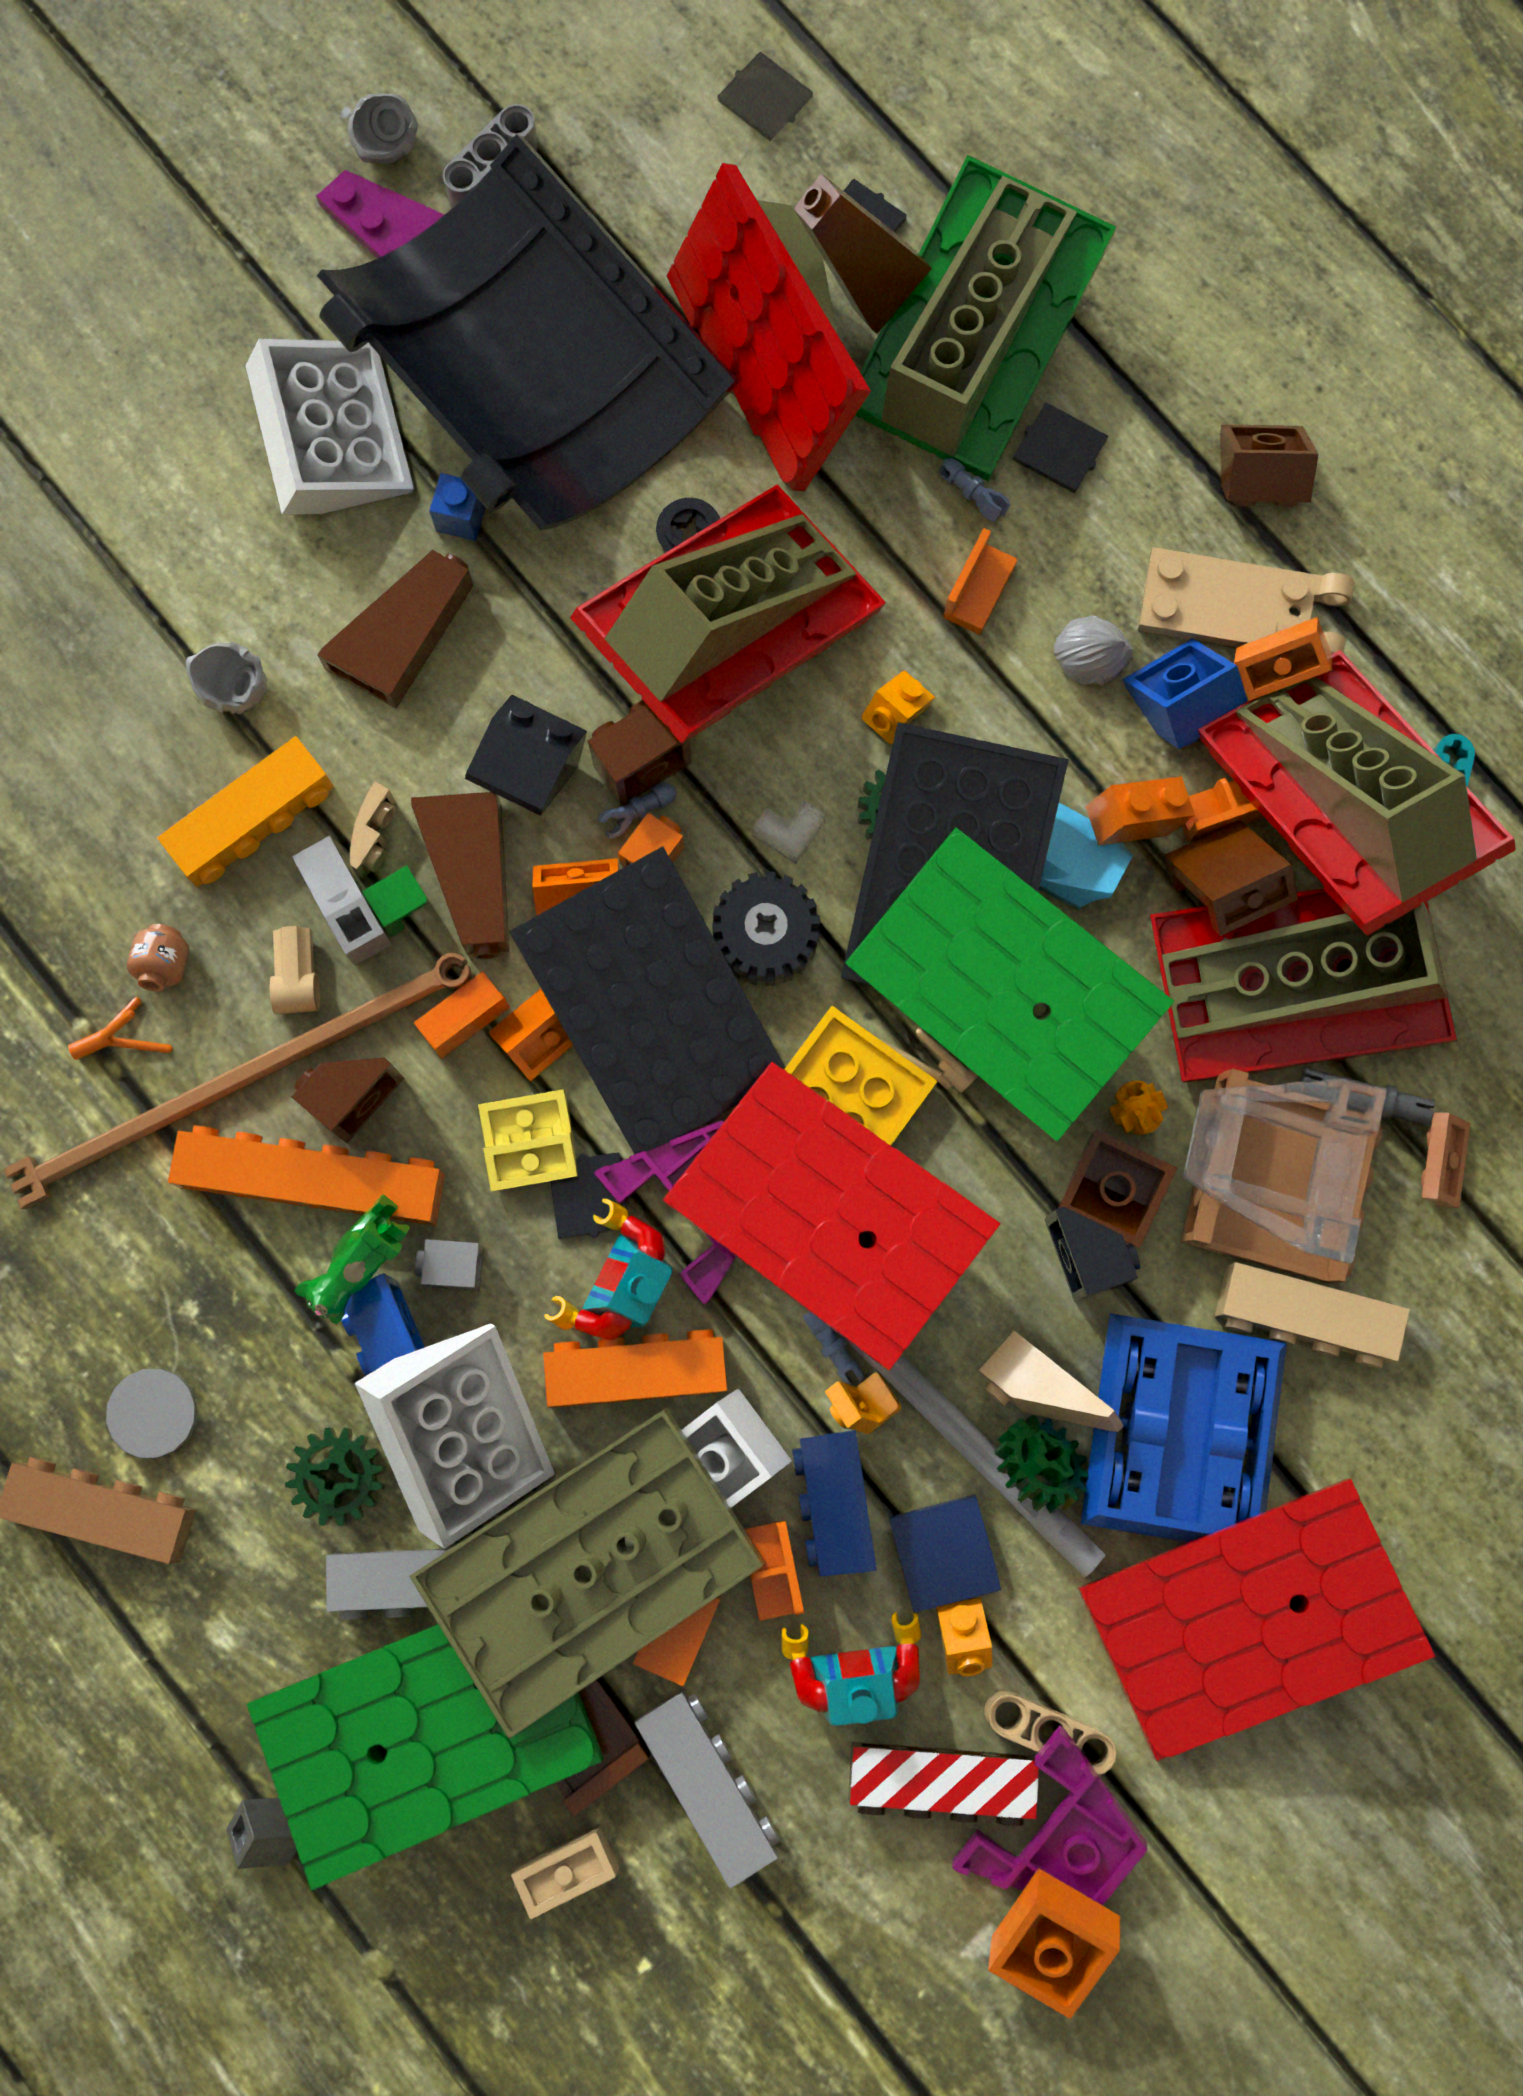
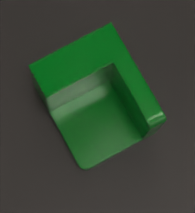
(395, 899)

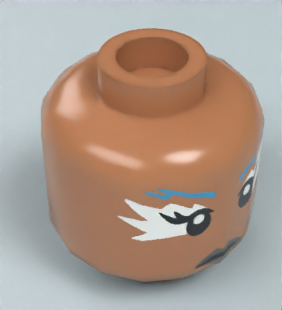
(158, 957)

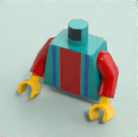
(627, 1283)
(858, 1683)

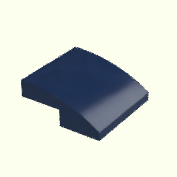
(944, 1553)

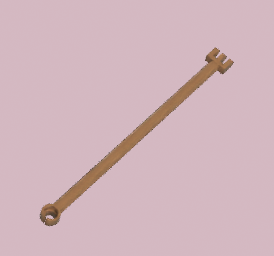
(39, 1176)

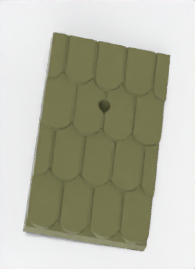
(558, 1595)

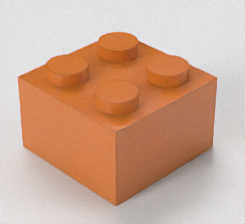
(1054, 1943)

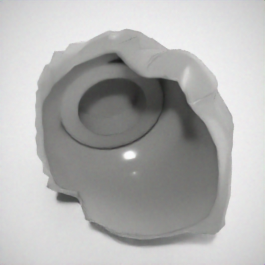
(382, 128)
(1092, 650)
(227, 677)

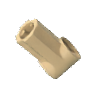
(295, 984)

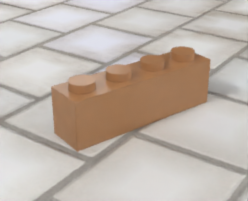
(95, 1511)

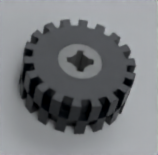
(778, 946)

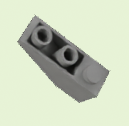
(341, 901)

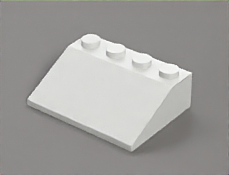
(326, 425)
(456, 1432)

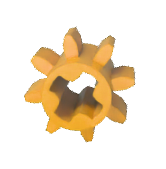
(1138, 1107)

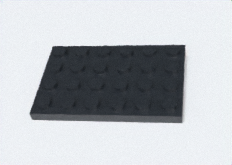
(947, 781)
(647, 1001)

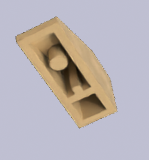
(1042, 1388)

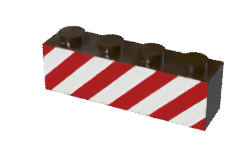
(943, 1781)

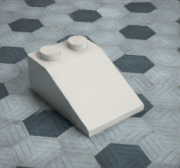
(735, 1447)

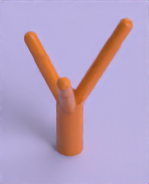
(106, 1037)

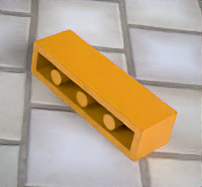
(246, 813)

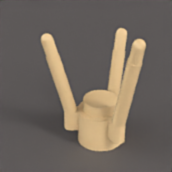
(954, 1071)

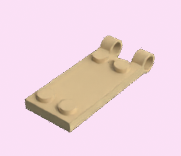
(1232, 599)

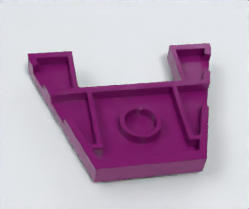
(668, 1165)
(1082, 1843)

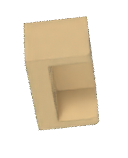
(565, 1871)

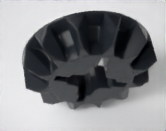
(679, 515)

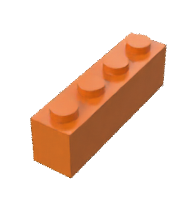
(635, 1371)

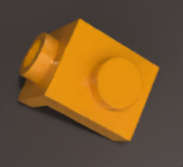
(896, 702)
(863, 1406)
(965, 1637)

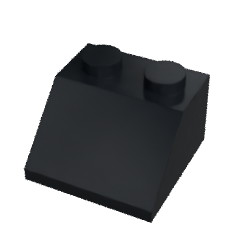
(526, 755)
(1090, 1254)

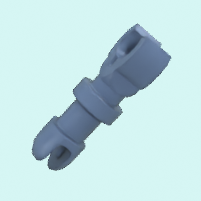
(987, 500)
(660, 796)
(833, 1348)

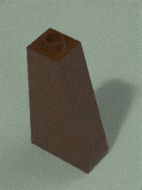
(862, 253)
(400, 629)
(469, 861)

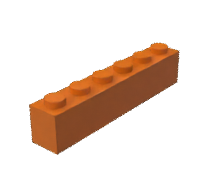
(303, 1176)

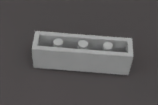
(375, 1581)
(707, 1788)

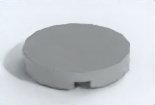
(151, 1413)

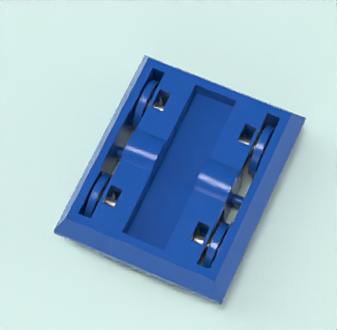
(1184, 1429)

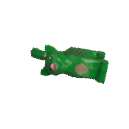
(355, 1260)

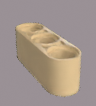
(1032, 1715)

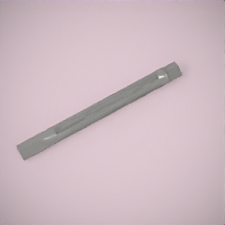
(981, 1454)

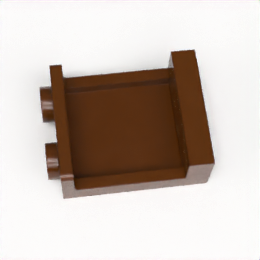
(1233, 876)
(619, 1745)

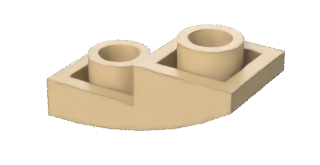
(367, 844)

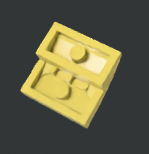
(528, 1140)

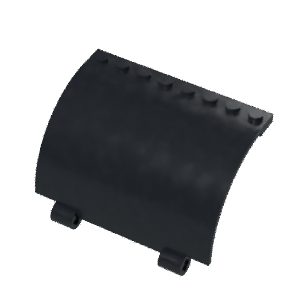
(532, 343)

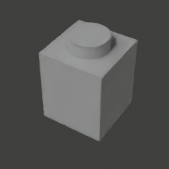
(450, 1265)

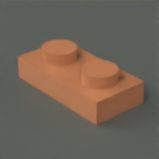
(1445, 1160)

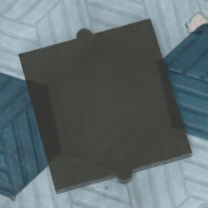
(765, 96)

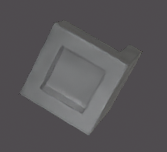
(260, 1834)

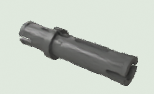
(1395, 1104)

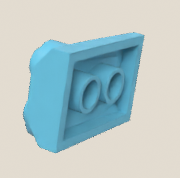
(1076, 866)

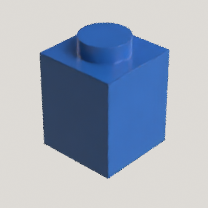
(456, 508)

